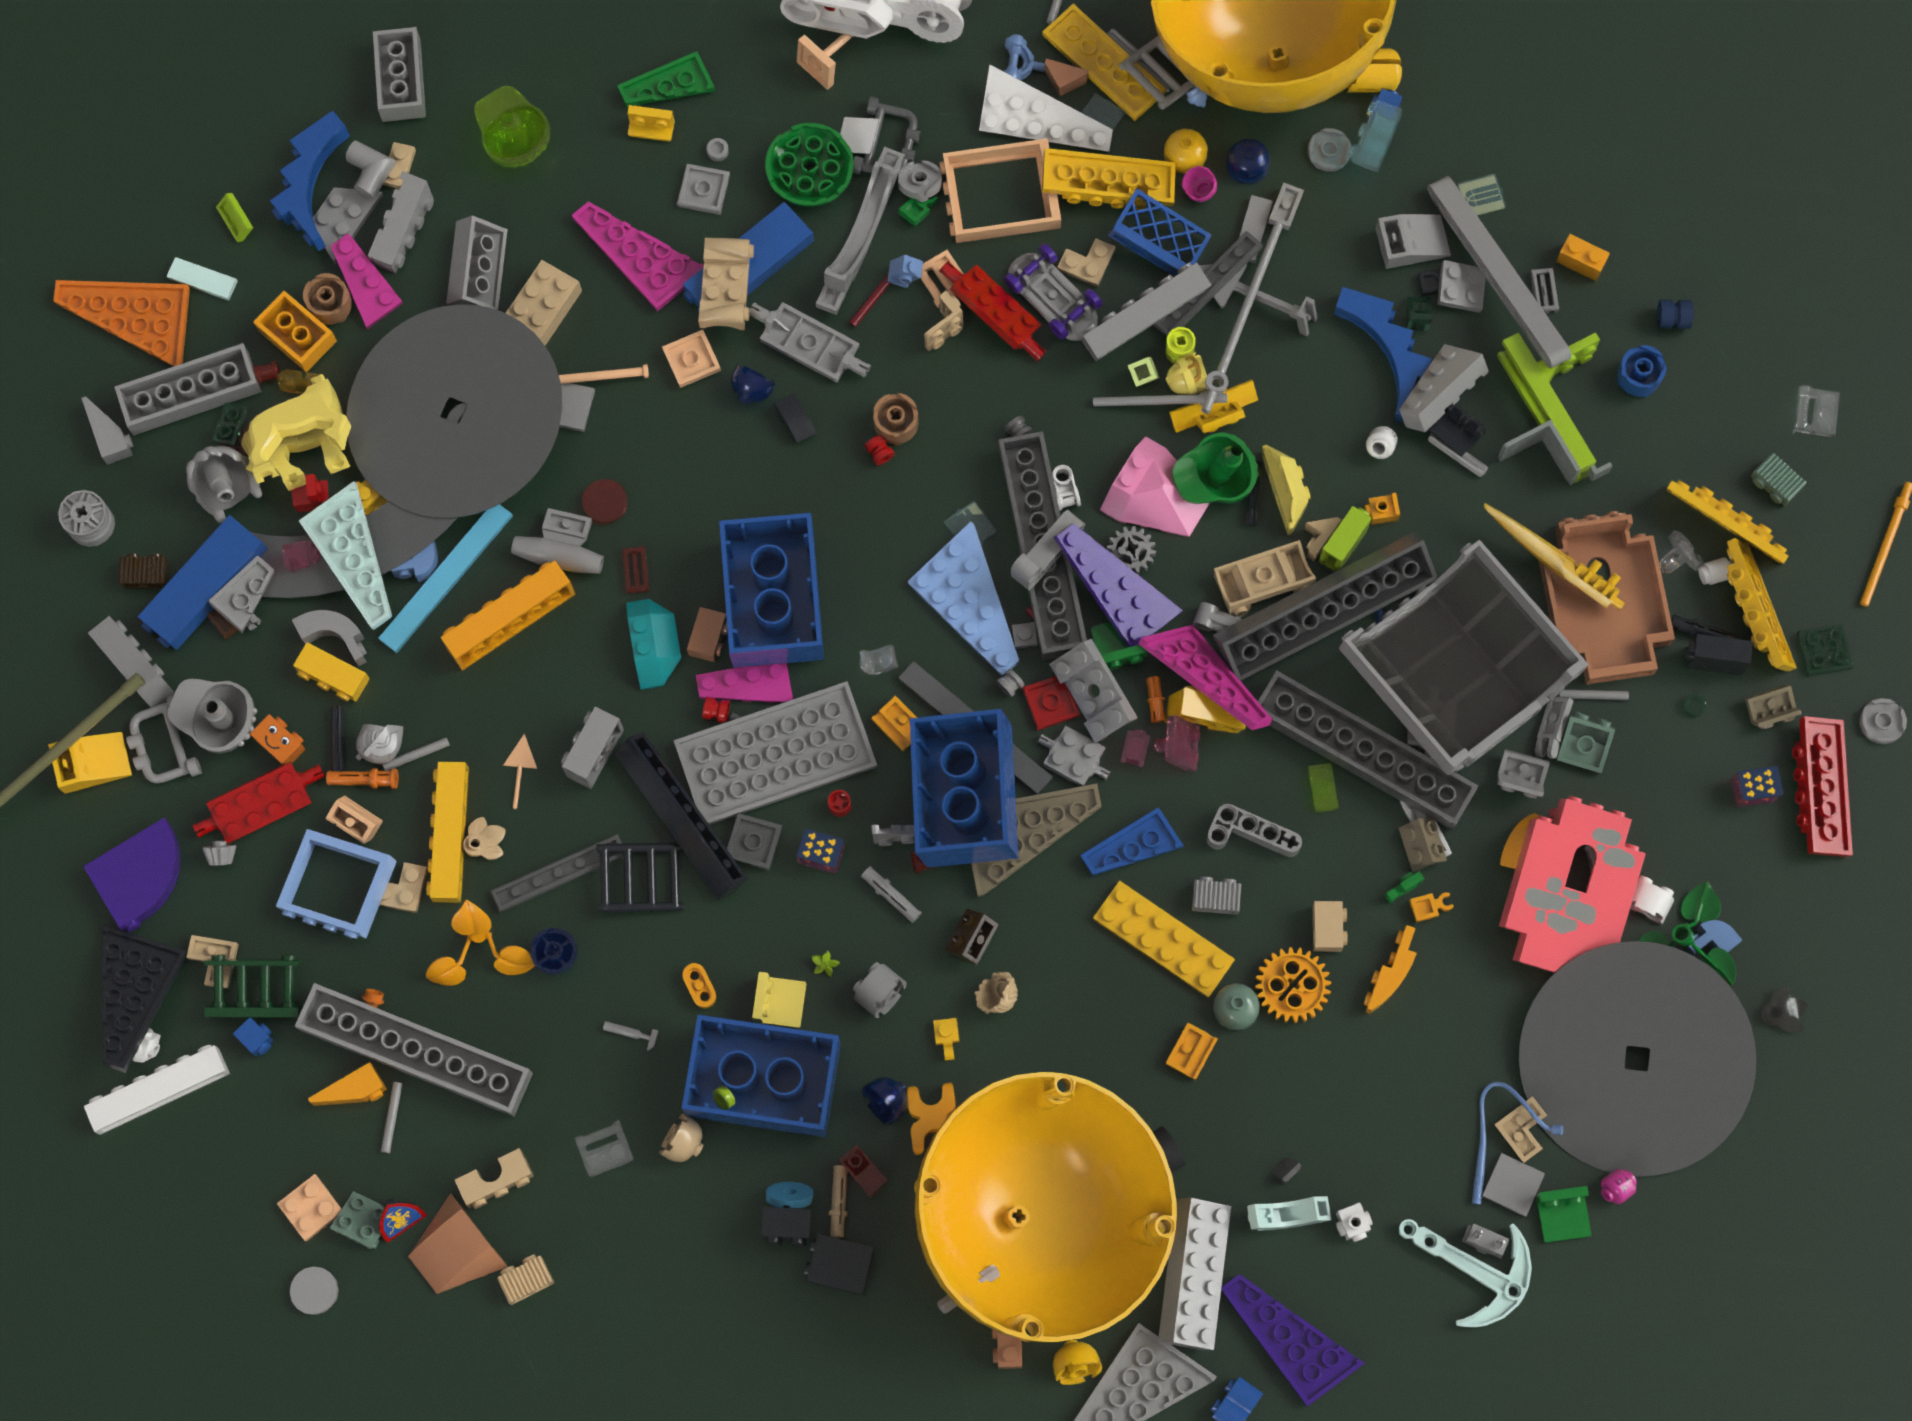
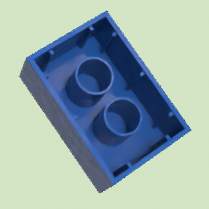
(771, 590)
(963, 788)
(774, 1072)

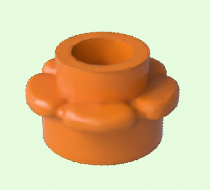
(373, 997)

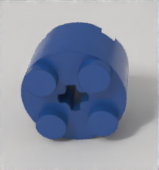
(1637, 382)

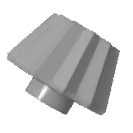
(219, 853)

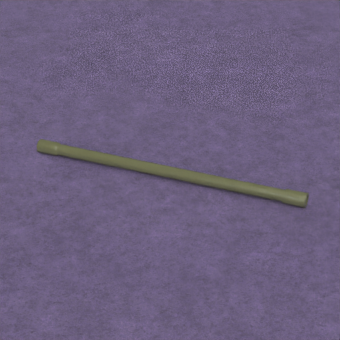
(74, 735)

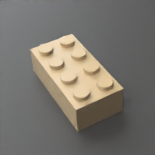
(545, 300)

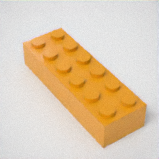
(508, 614)

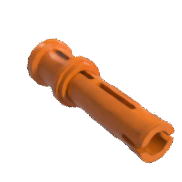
(373, 778)

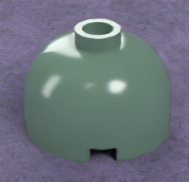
(1236, 1007)

